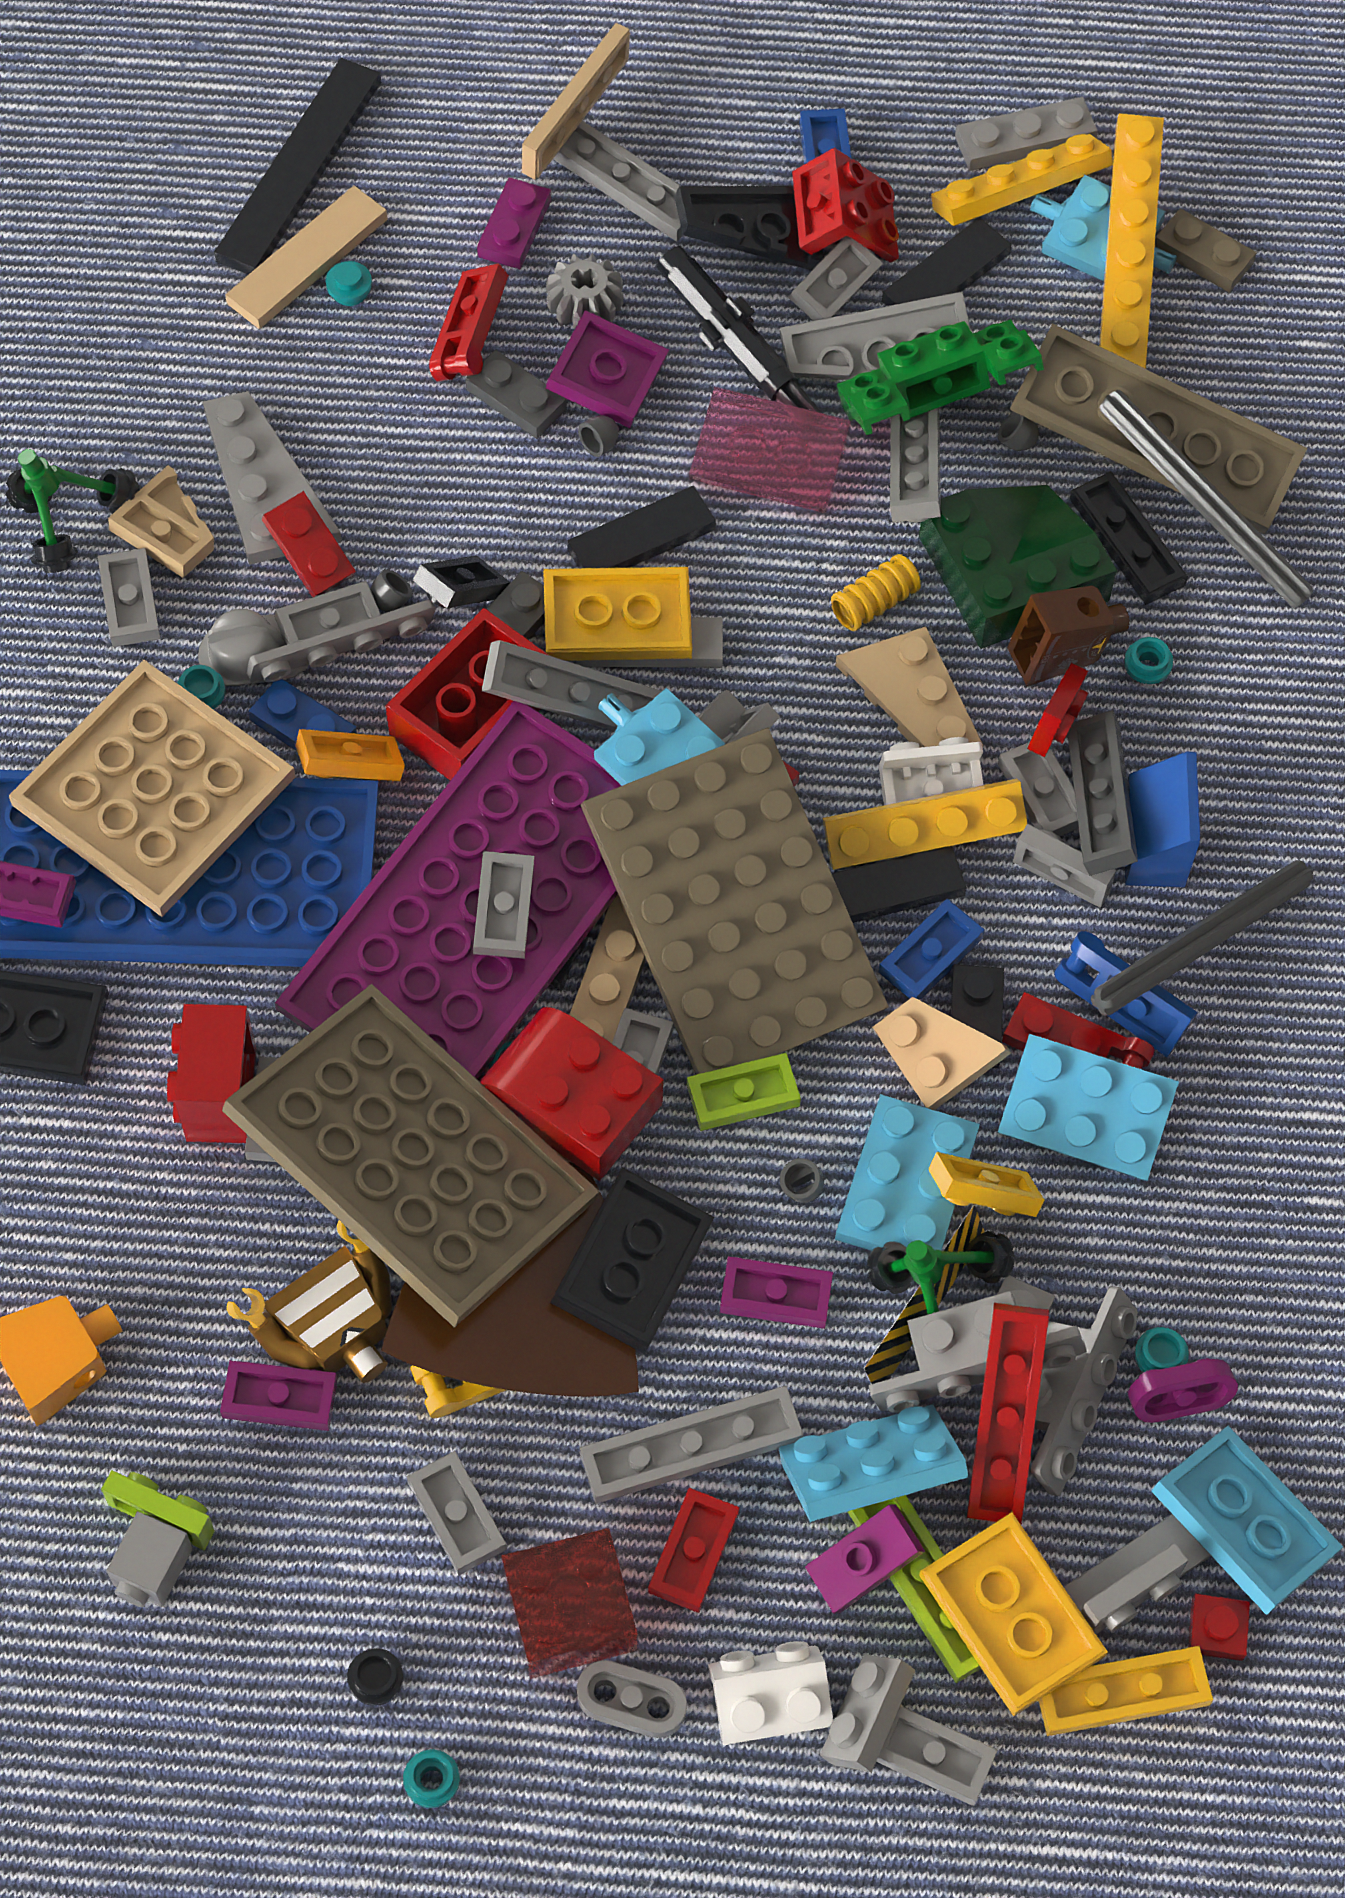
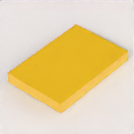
(617, 613)
(1013, 1614)

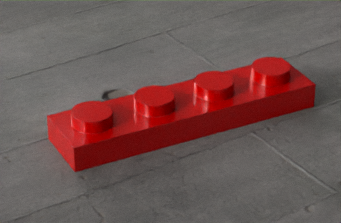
(1007, 1412)

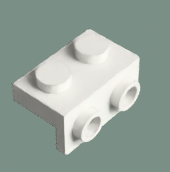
(921, 772)
(771, 1692)

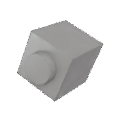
(148, 1561)

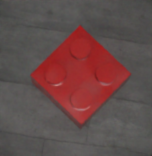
(213, 1063)

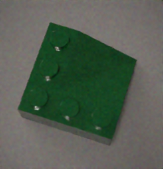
(1006, 546)

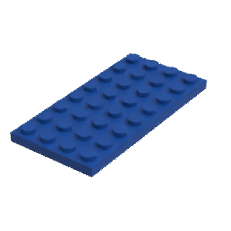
(256, 905)

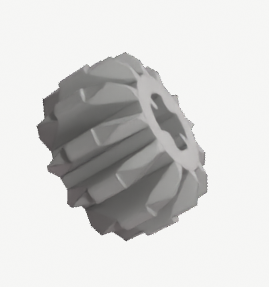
(584, 287)

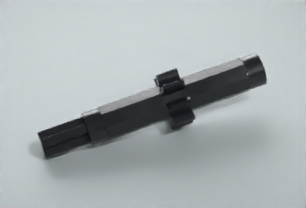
(730, 326)

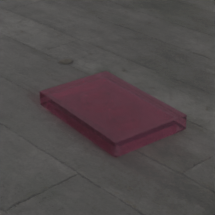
(770, 449)

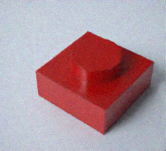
(1219, 1626)

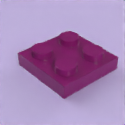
(607, 369)

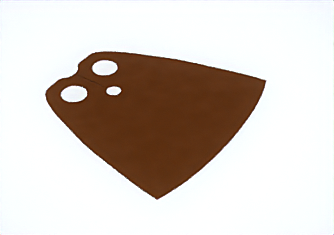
(517, 1334)

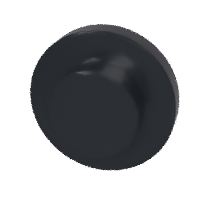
(375, 1676)

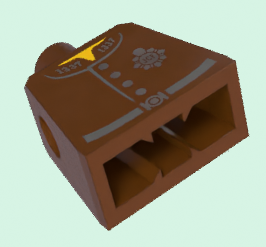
(1064, 630)

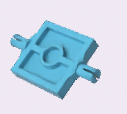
(1082, 229)
(651, 737)

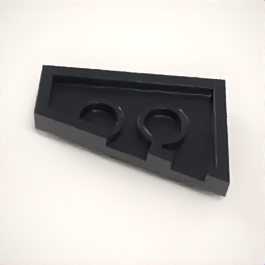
(746, 220)

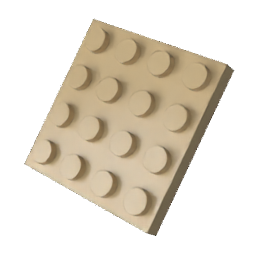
(152, 787)

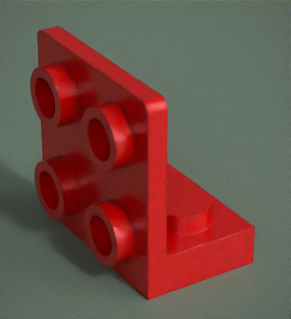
(844, 199)

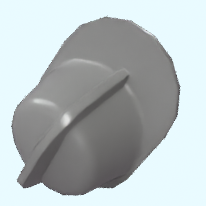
(237, 638)

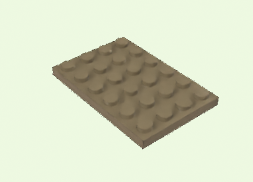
(734, 904)
(411, 1153)

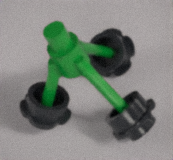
(33, 489)
(897, 1266)

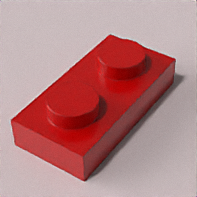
(308, 545)
(1060, 711)
(693, 1550)

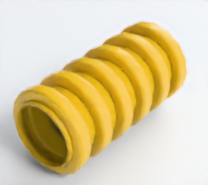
(876, 592)

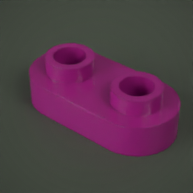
(1182, 1390)

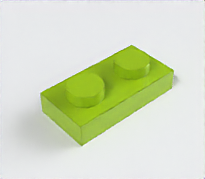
(743, 1091)
(142, 1495)

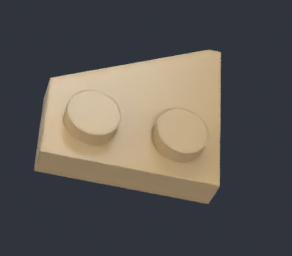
(164, 524)
(937, 1050)

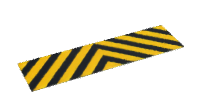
(898, 1339)

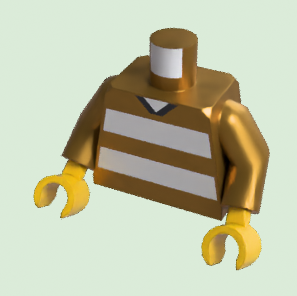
(327, 1314)

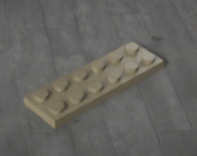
(1234, 453)

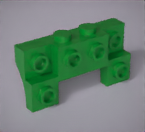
(936, 371)

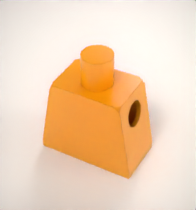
(54, 1353)

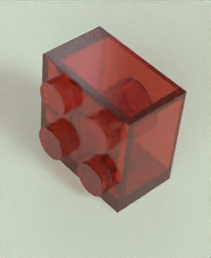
(569, 1603)

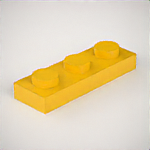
(1128, 1691)

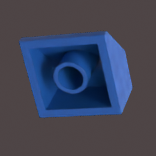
(1164, 822)

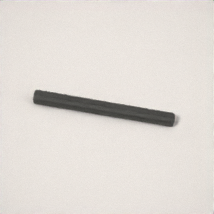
(1206, 499)
(1201, 938)

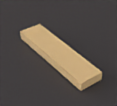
(575, 101)
(306, 257)

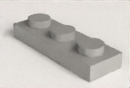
(1021, 132)

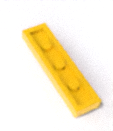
(1021, 179)
(925, 823)

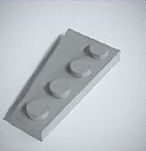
(850, 342)
(256, 471)

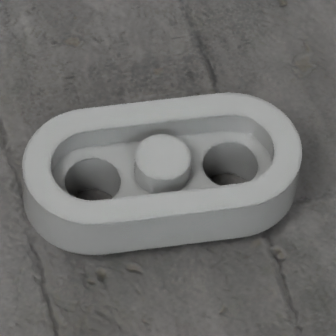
(633, 1696)

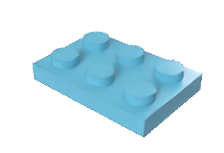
(1088, 1107)
(892, 1188)
(872, 1462)
(1247, 1519)

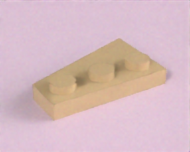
(911, 686)

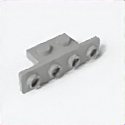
(332, 625)
(953, 1354)
(1074, 1391)
(1135, 1573)

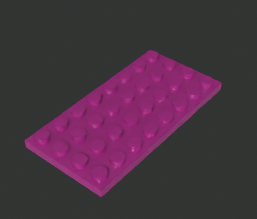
(419, 912)

